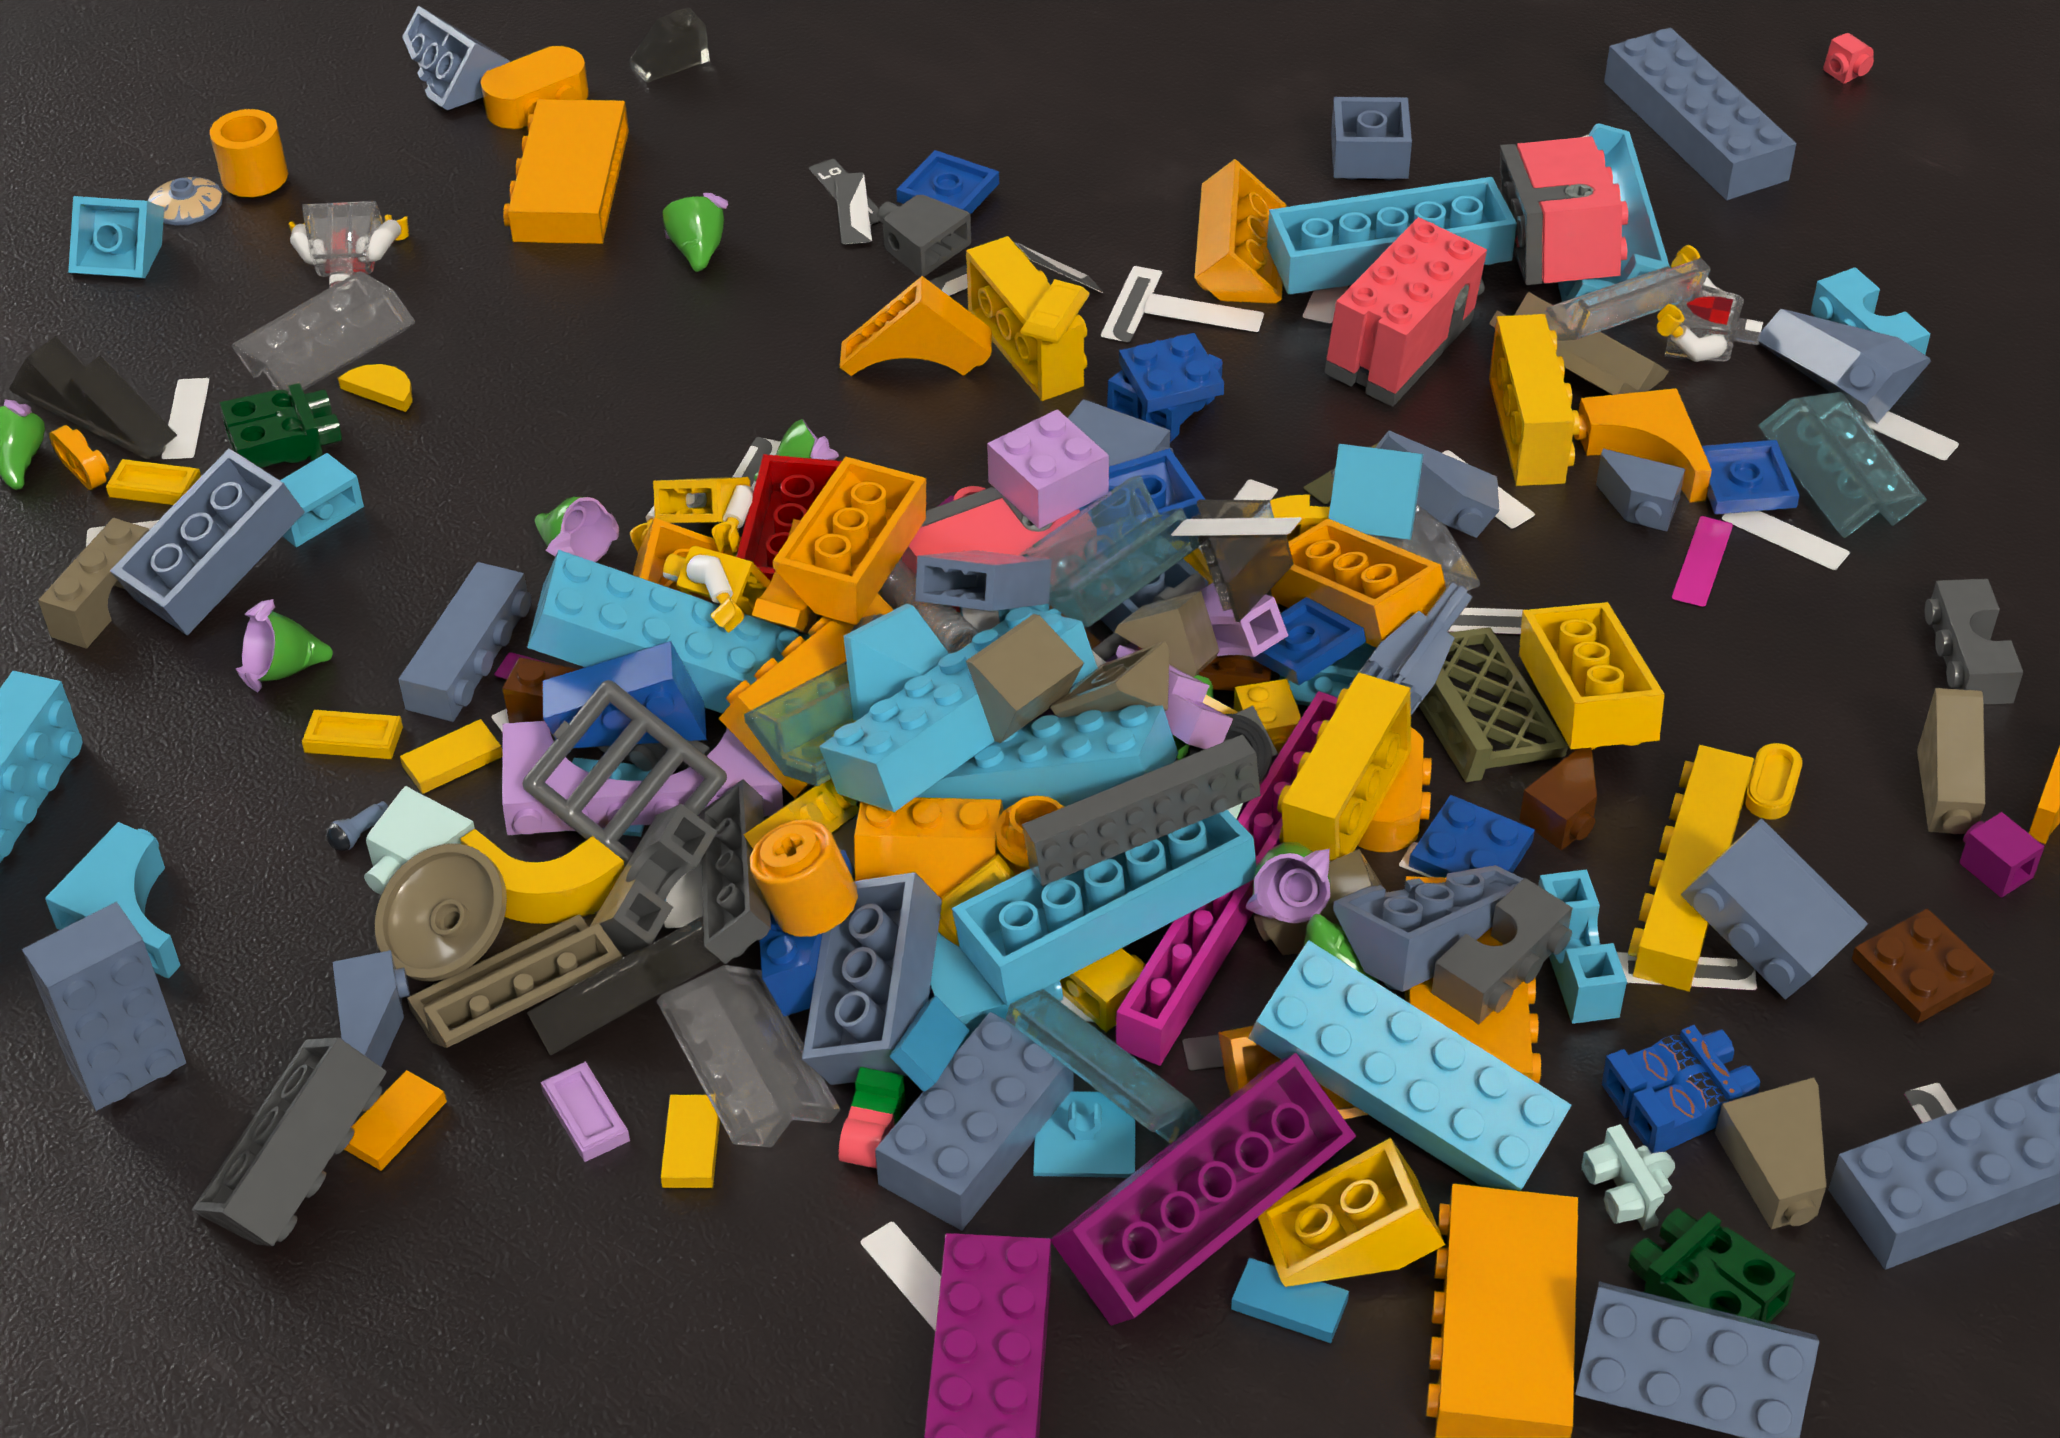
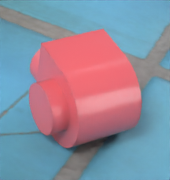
(1848, 58)

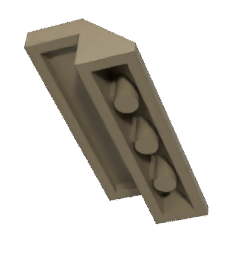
(1600, 357)
(512, 981)

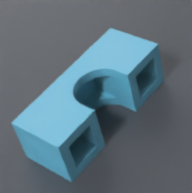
(1852, 301)
(1585, 970)

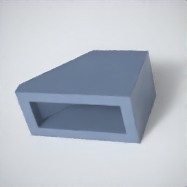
(1640, 488)

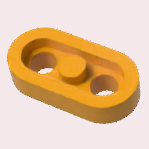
(76, 455)

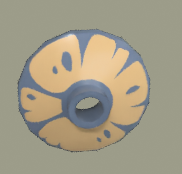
(187, 200)

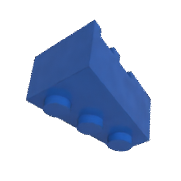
(649, 675)
(791, 964)

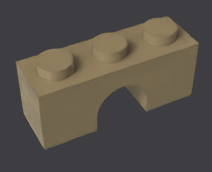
(78, 600)

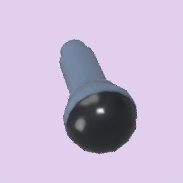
(344, 833)

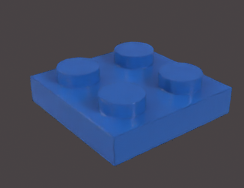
(950, 181)
(1171, 372)
(1749, 478)
(1313, 642)
(1469, 839)

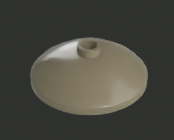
(426, 901)

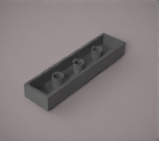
(1141, 810)
(732, 901)

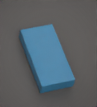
(929, 1043)
(1304, 1308)

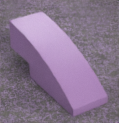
(1186, 713)

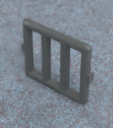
(641, 722)

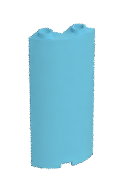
(1642, 234)

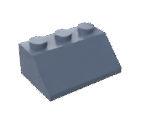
(1774, 909)

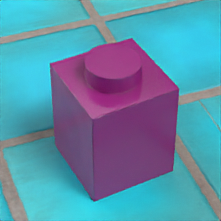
(2001, 854)

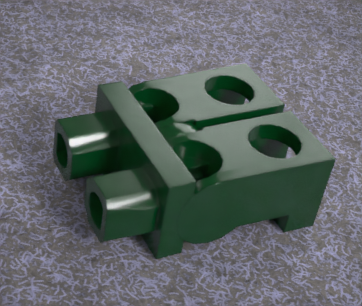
(280, 425)
(1712, 1268)

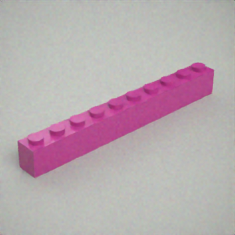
(1202, 939)

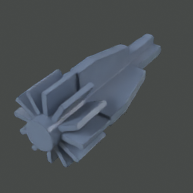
(1419, 646)

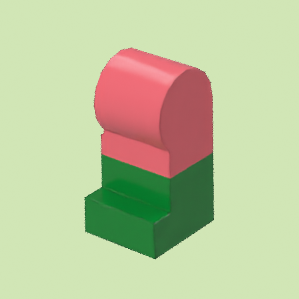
(873, 1114)

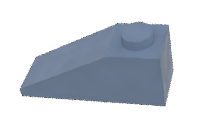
(1450, 488)
(370, 1002)

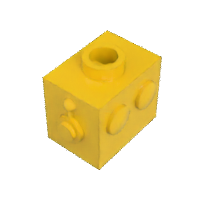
(1274, 707)

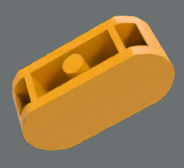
(515, 87)
(1404, 805)

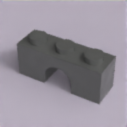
(1963, 622)
(665, 854)
(1483, 976)

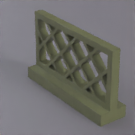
(1466, 735)

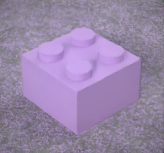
(1048, 468)

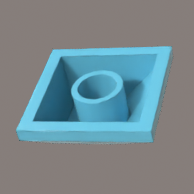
(888, 655)

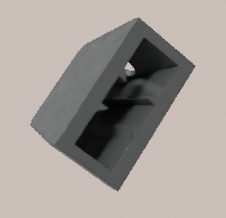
(924, 232)

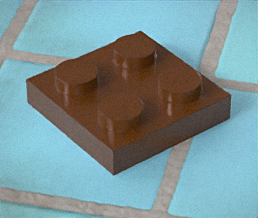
(1922, 965)

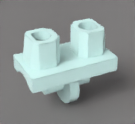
(1637, 1173)

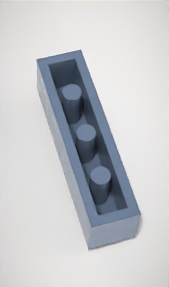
(465, 642)

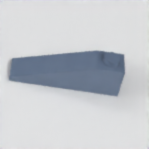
(448, 59)
(1842, 358)
(1409, 929)

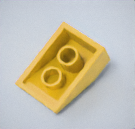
(1351, 1221)

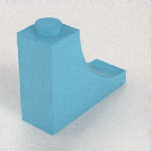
(119, 871)
(965, 989)

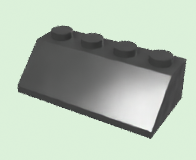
(291, 1141)

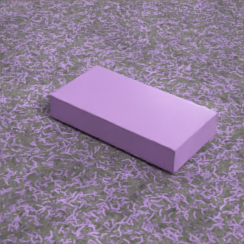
(585, 1111)

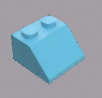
(114, 236)

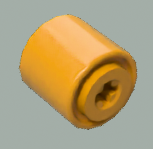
(249, 153)
(803, 878)

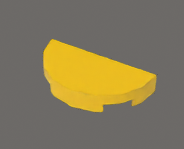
(379, 383)

